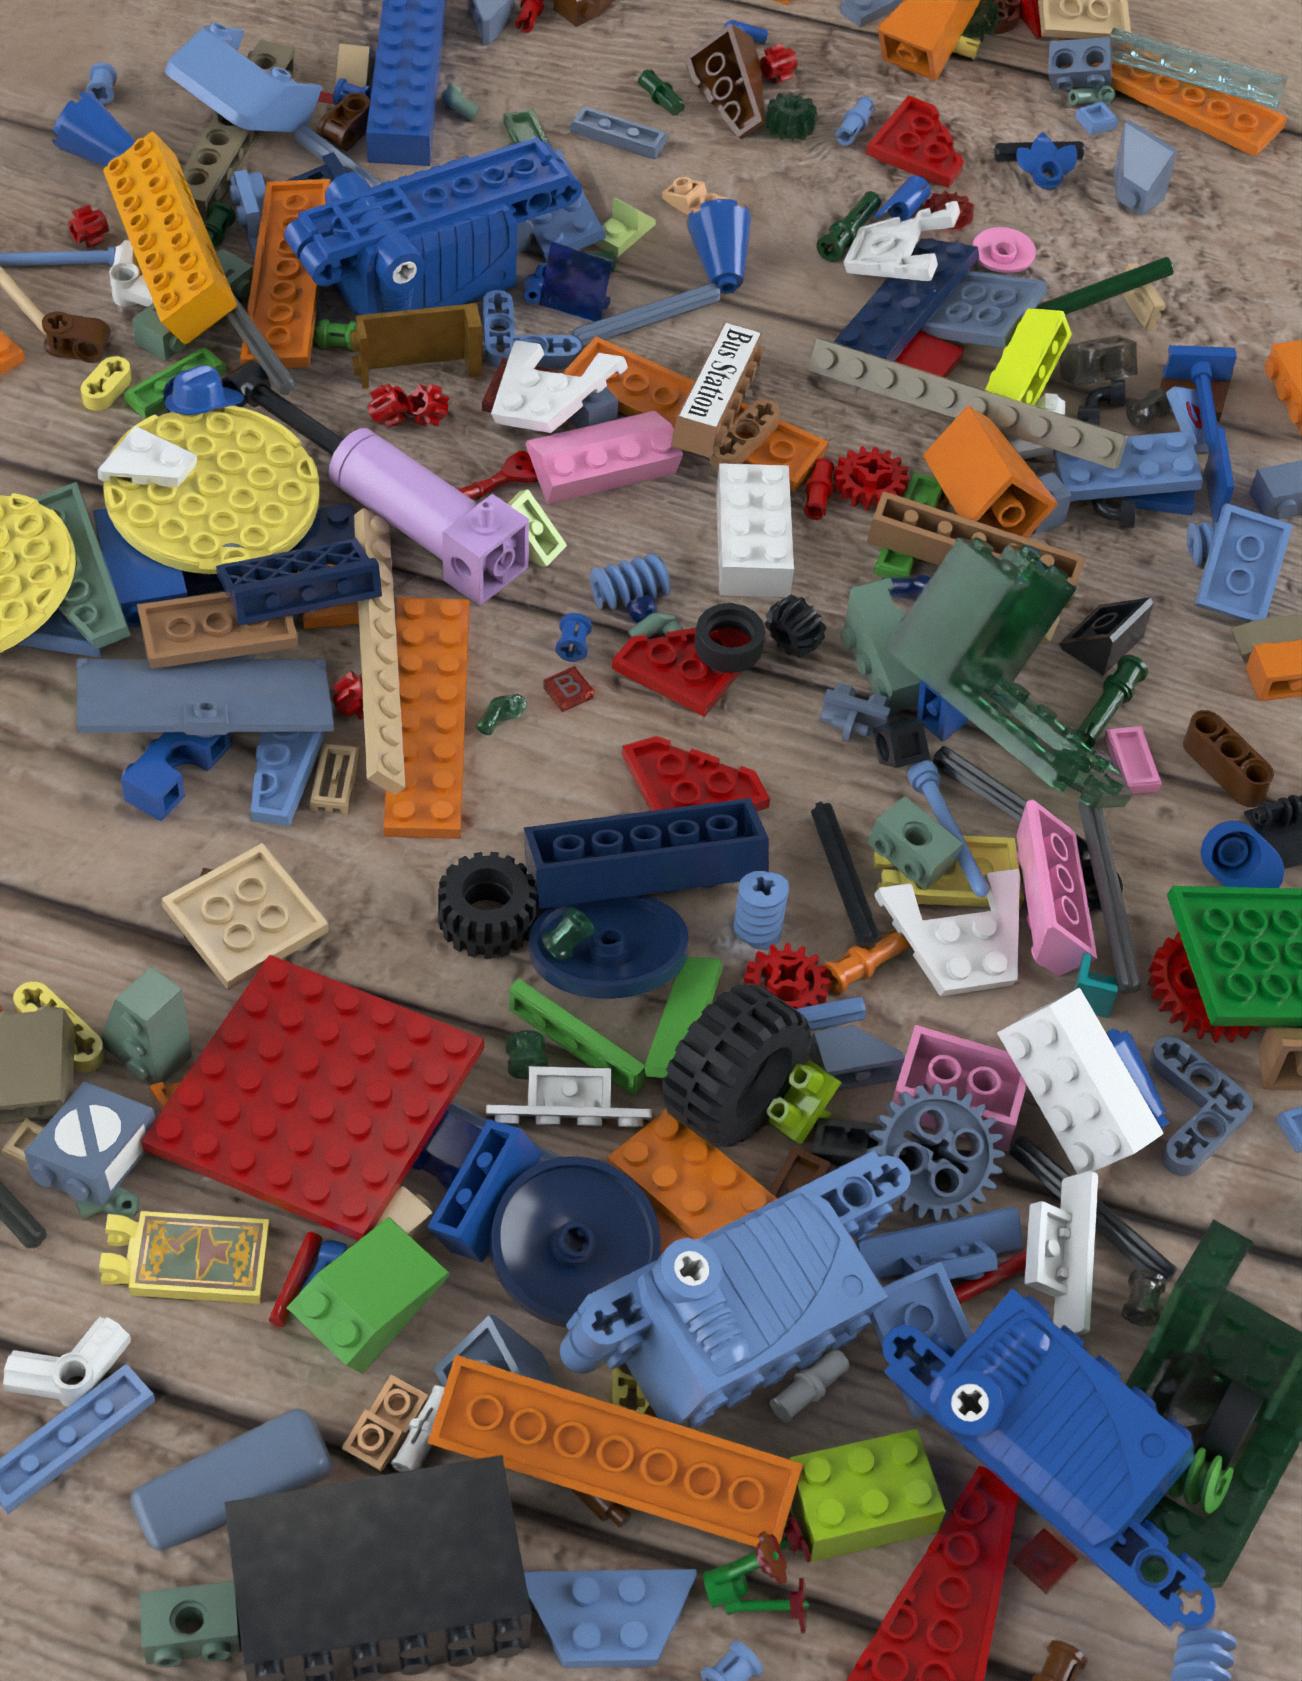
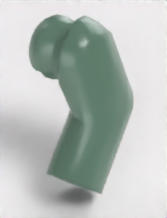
(1091, 96)
(453, 99)
(656, 624)
(119, 1203)

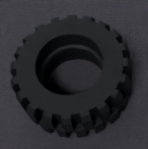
(735, 1064)

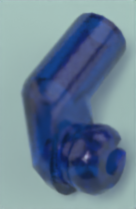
(909, 586)

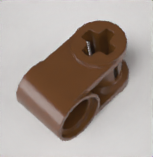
(346, 121)
(77, 337)

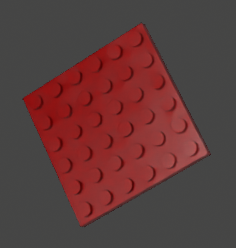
(314, 1097)

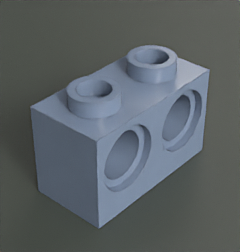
(1080, 55)

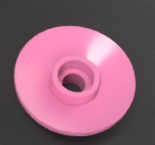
(1005, 250)

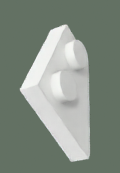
(148, 460)

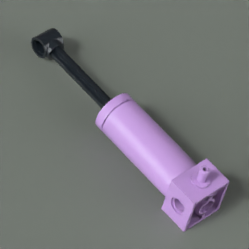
(479, 543)

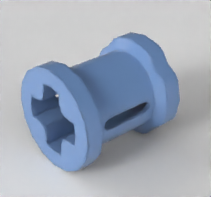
(102, 79)
(736, 1665)

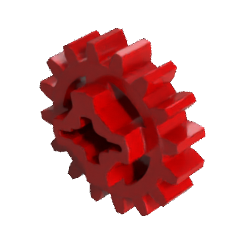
(869, 474)
(787, 976)

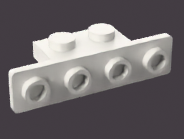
(569, 1094)
(1063, 1251)

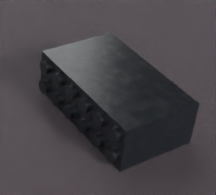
(379, 1575)

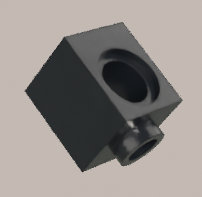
(901, 743)

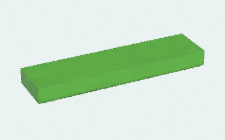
(895, 564)
(689, 996)
(576, 1036)

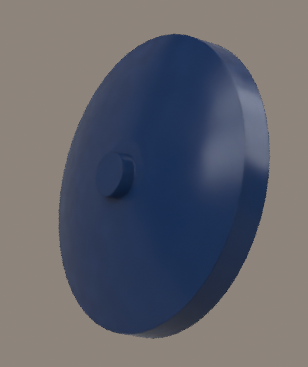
(632, 950)
(570, 1233)

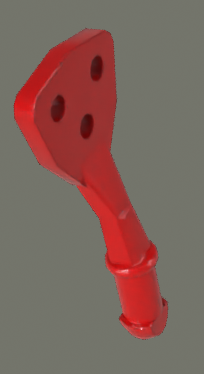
(515, 469)

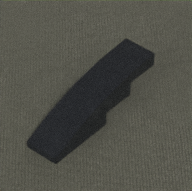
(847, 1140)

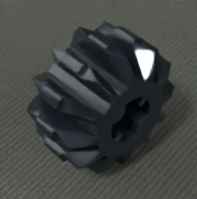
(795, 626)

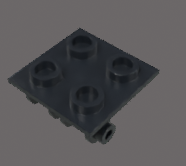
(1281, 827)

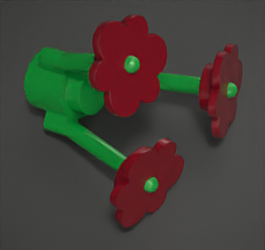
(728, 1582)

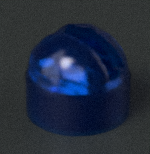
(641, 608)

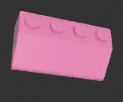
(604, 456)
(1054, 891)

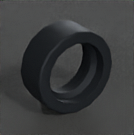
(734, 617)
(1230, 1423)

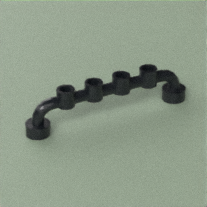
(1091, 413)

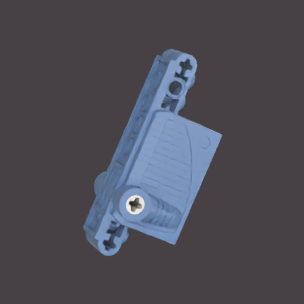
(745, 1298)

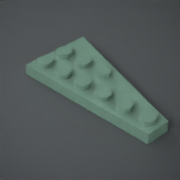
(91, 599)

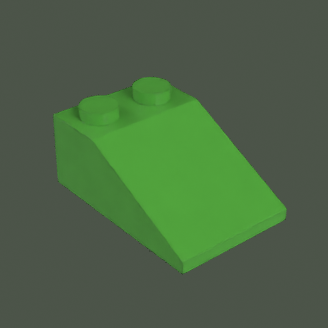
(368, 1294)

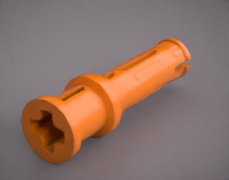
(861, 962)

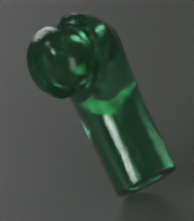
(499, 710)

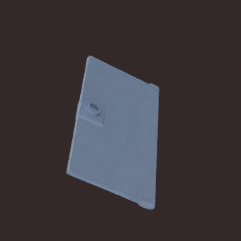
(203, 696)

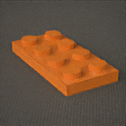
(688, 1177)

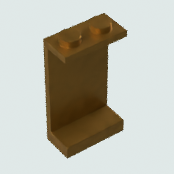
(417, 338)

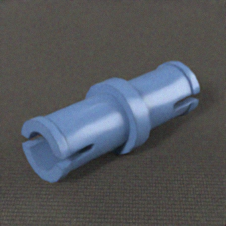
(855, 120)

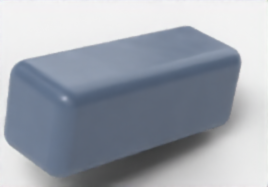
(264, 1461)

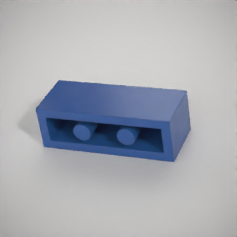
(469, 1205)

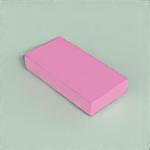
(1133, 758)

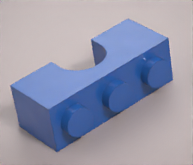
(153, 781)

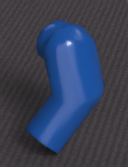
(758, 34)
(534, 283)

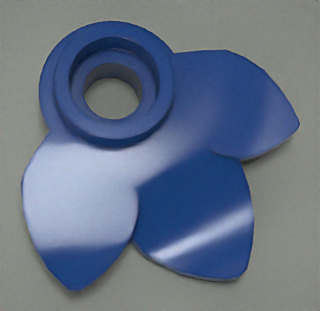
(1045, 158)

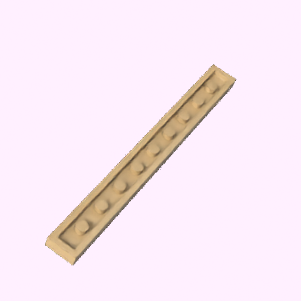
(380, 662)

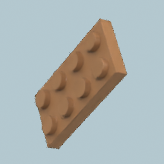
(207, 630)

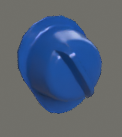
(200, 391)
(1241, 857)

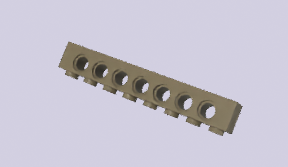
(225, 145)

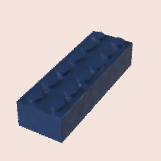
(645, 852)

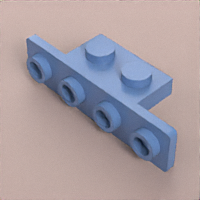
(248, 194)
(962, 1244)

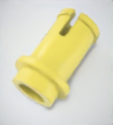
(967, 47)

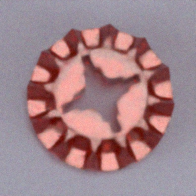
(937, 203)

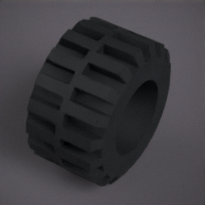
(487, 879)

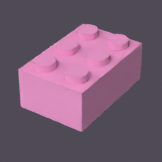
(971, 1068)

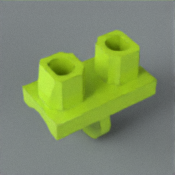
(804, 1101)

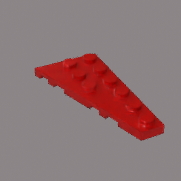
(951, 1600)

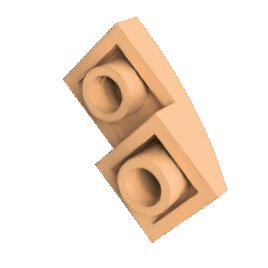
(688, 195)
(386, 1424)

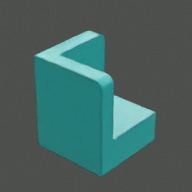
(1097, 988)

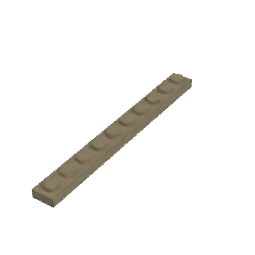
(952, 397)

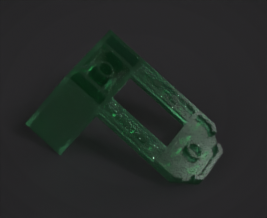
(974, 638)
(1242, 1347)

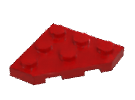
(917, 143)
(674, 669)
(684, 778)

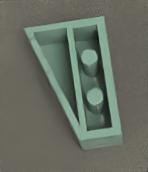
(867, 632)
(149, 1028)

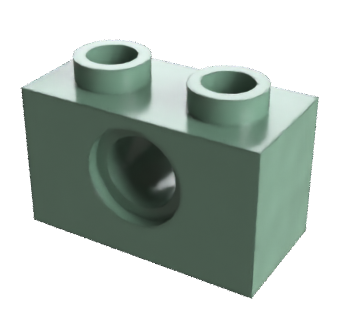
(914, 843)
(169, 1609)

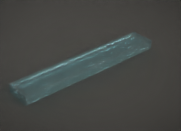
(1197, 68)

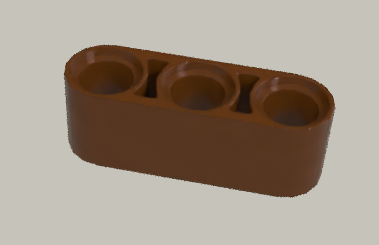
(1228, 758)

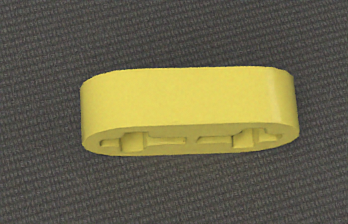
(101, 381)

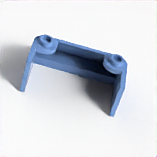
(239, 88)

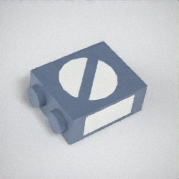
(90, 1144)

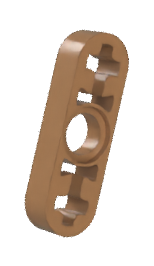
(747, 421)

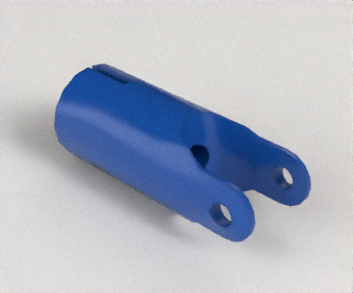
(906, 199)

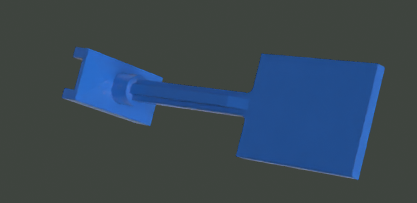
(1202, 366)

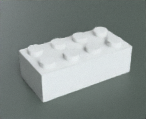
(754, 530)
(1080, 1083)

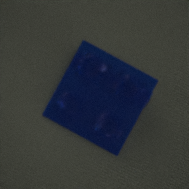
(576, 282)

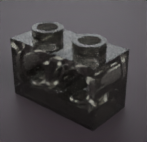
(1099, 360)

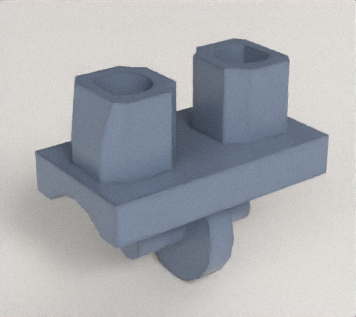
(854, 714)

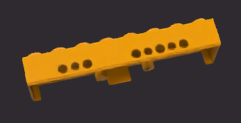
(169, 238)

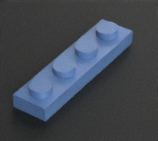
(71, 1436)

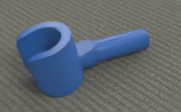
(328, 1253)

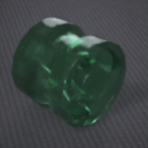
(524, 1051)

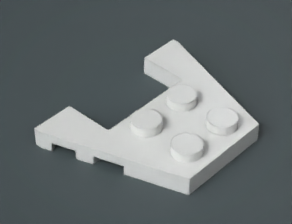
(887, 246)
(543, 398)
(967, 949)

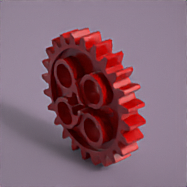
(1180, 994)

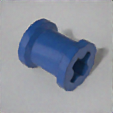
(344, 88)
(577, 638)

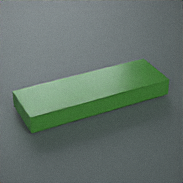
(148, 395)

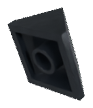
(1108, 633)

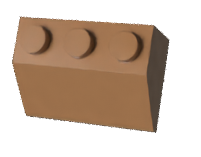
(1281, 1058)

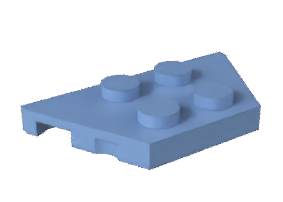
(609, 1614)

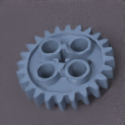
(952, 1119)

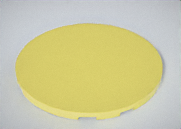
(246, 490)
(34, 566)

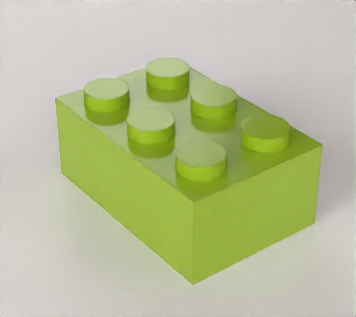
(866, 1495)

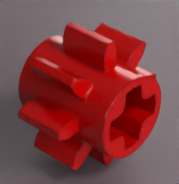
(778, 63)
(88, 226)
(388, 405)
(428, 405)
(349, 695)

